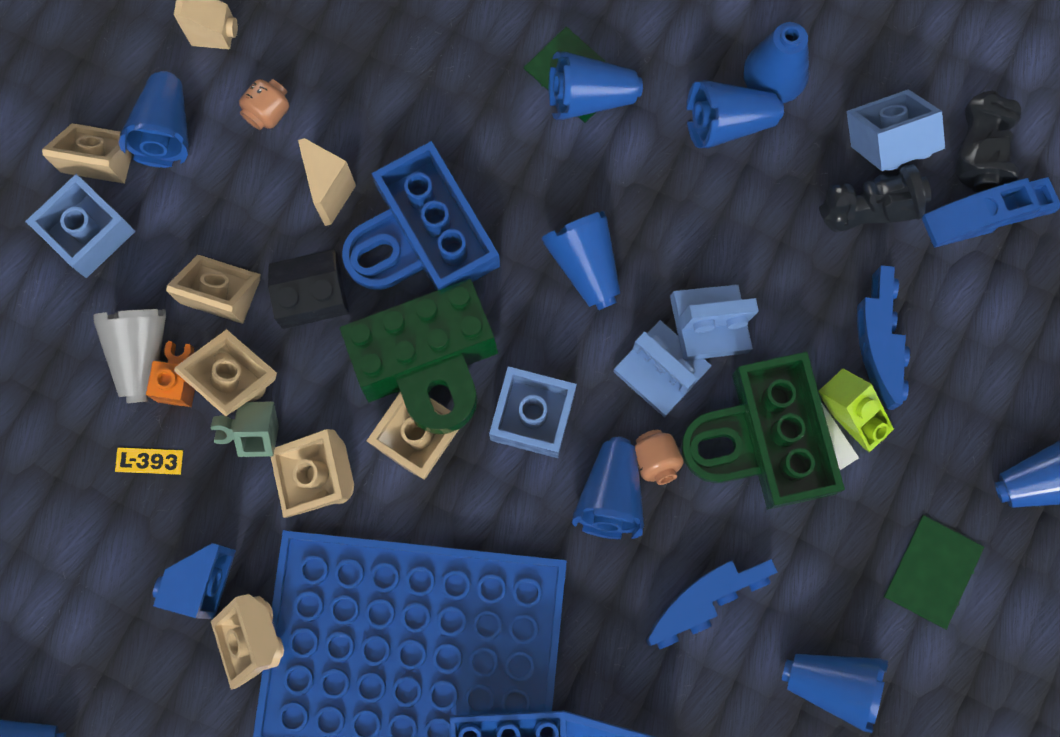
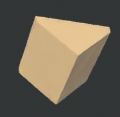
(89, 153)
(327, 178)
(215, 288)
(406, 442)

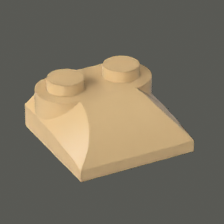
(226, 373)
(312, 473)
(247, 639)

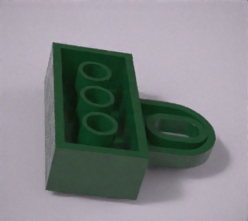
(423, 347)
(774, 434)

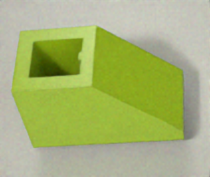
(856, 408)

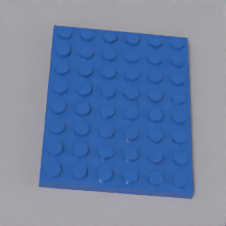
(406, 637)

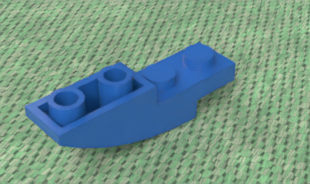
(991, 209)
(882, 351)
(694, 605)

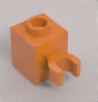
(165, 384)

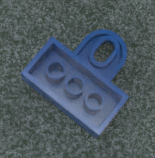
(425, 226)

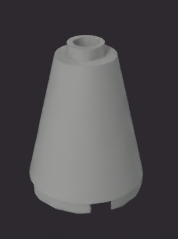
(130, 346)

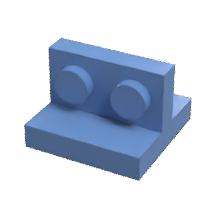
(713, 321)
(658, 369)

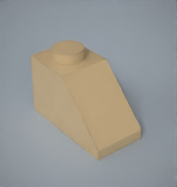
(206, 22)

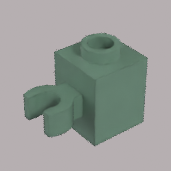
(252, 429)

